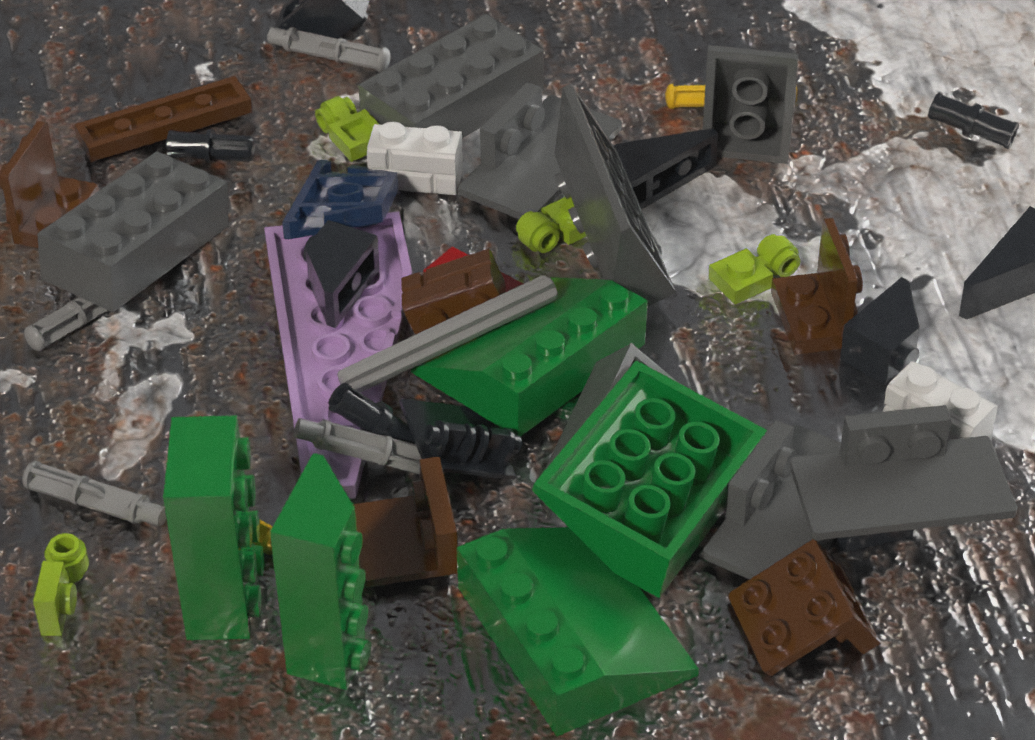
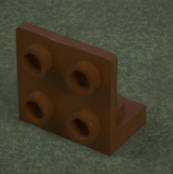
(33, 189)
(821, 302)
(409, 534)
(800, 607)

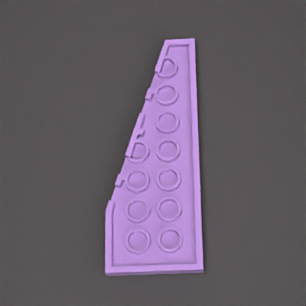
(317, 351)

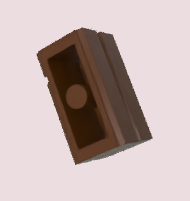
(450, 289)

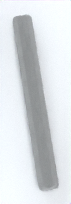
(449, 334)

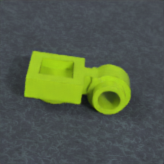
(346, 126)
(542, 229)
(745, 275)
(56, 589)

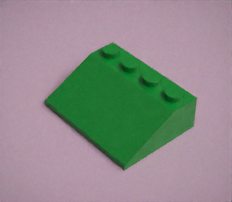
(542, 357)
(648, 475)
(568, 624)

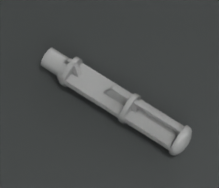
(330, 48)
(61, 323)
(359, 444)
(92, 494)

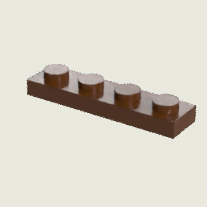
(153, 120)

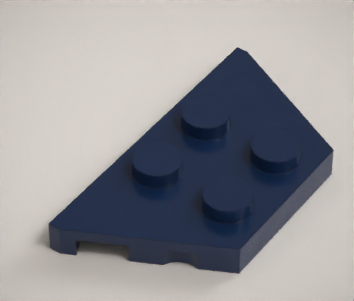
(349, 198)

